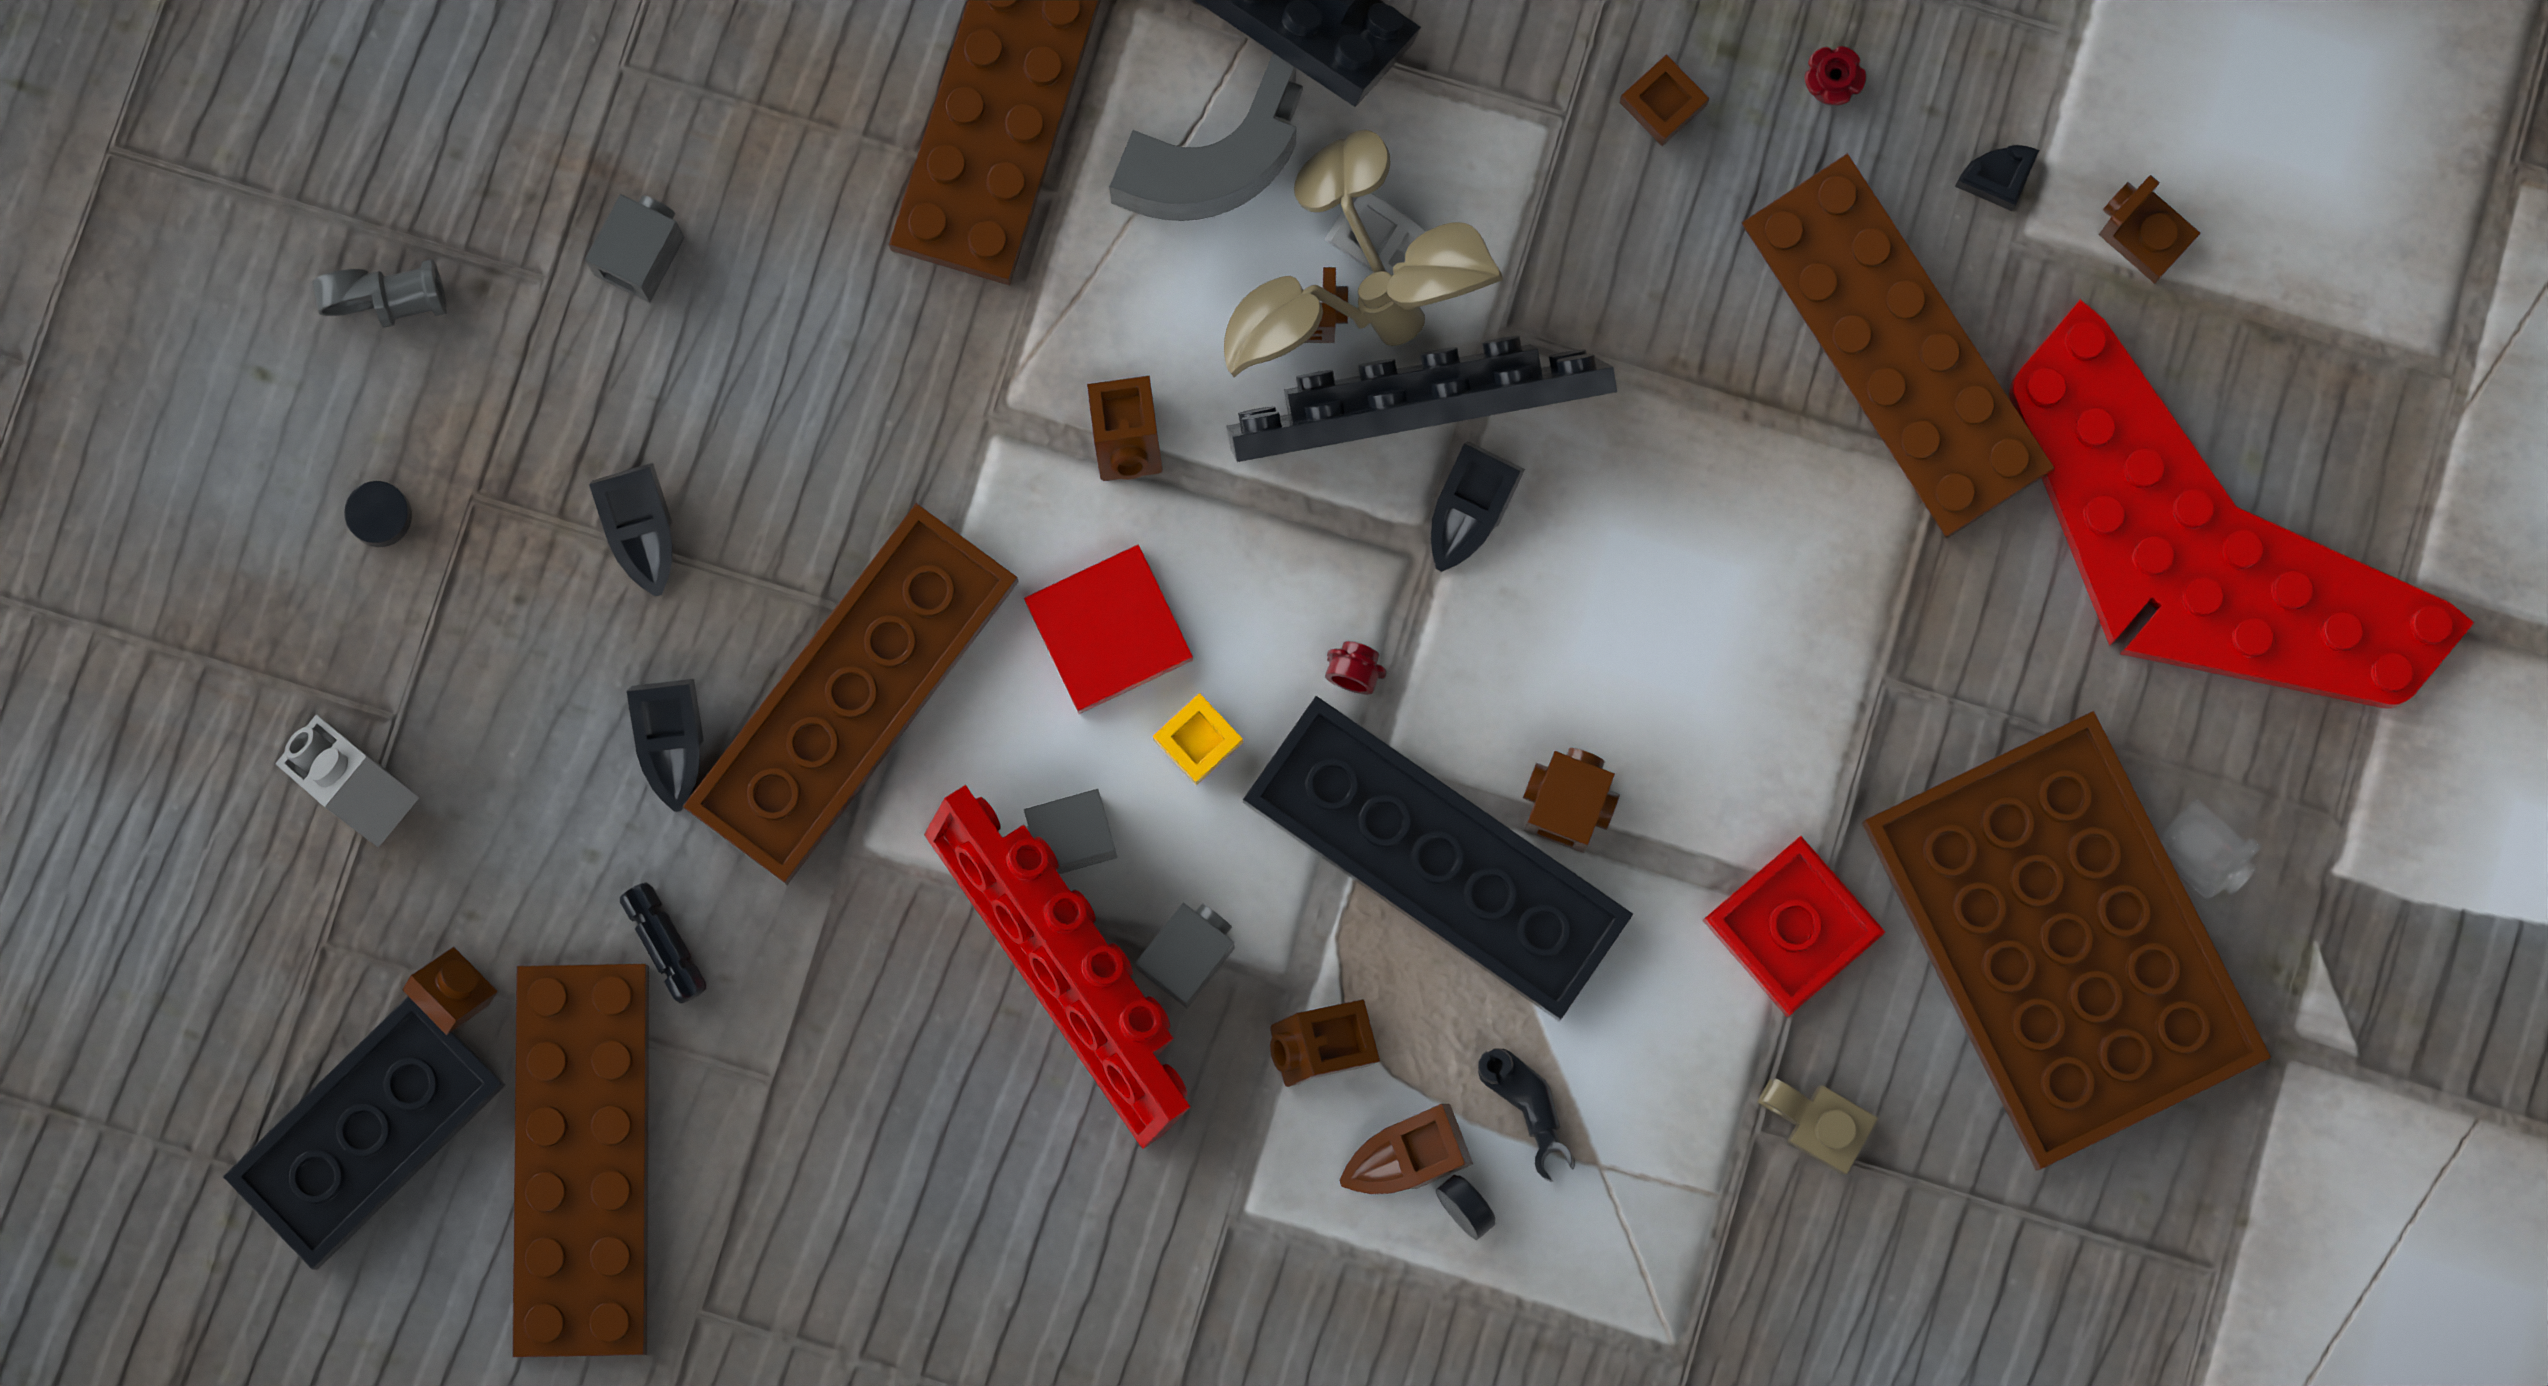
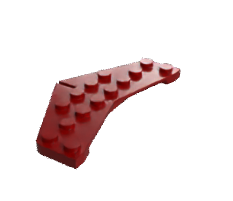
(2224, 582)

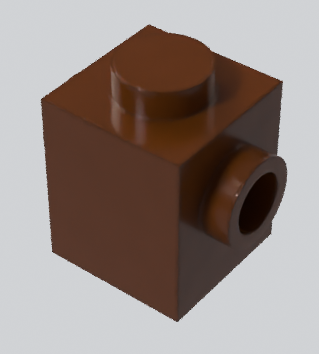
(1570, 798)

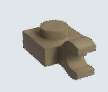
(1826, 1125)

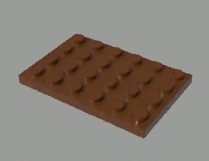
(2065, 940)

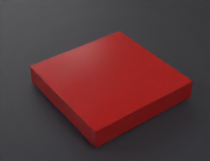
(1108, 629)
(1794, 926)

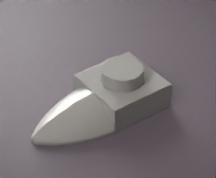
(1386, 227)

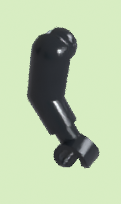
(1529, 1093)

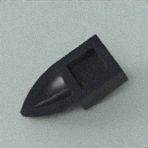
(1471, 504)
(636, 524)
(667, 737)

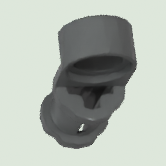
(390, 295)

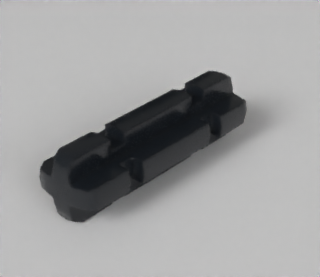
(663, 942)

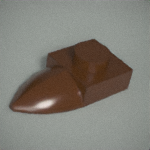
(1409, 1154)

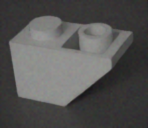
(346, 780)

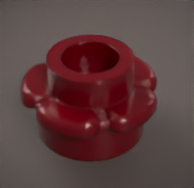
(1830, 90)
(1354, 668)

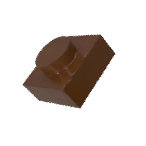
(1664, 100)
(450, 990)

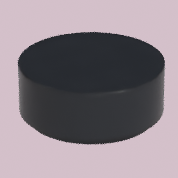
(378, 514)
(1466, 1206)

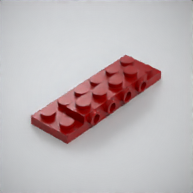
(1064, 960)

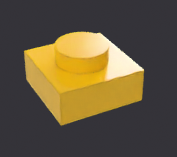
(1198, 739)

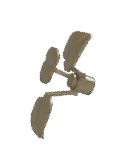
(1436, 266)

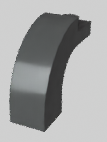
(1214, 178)

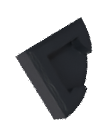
(1999, 175)

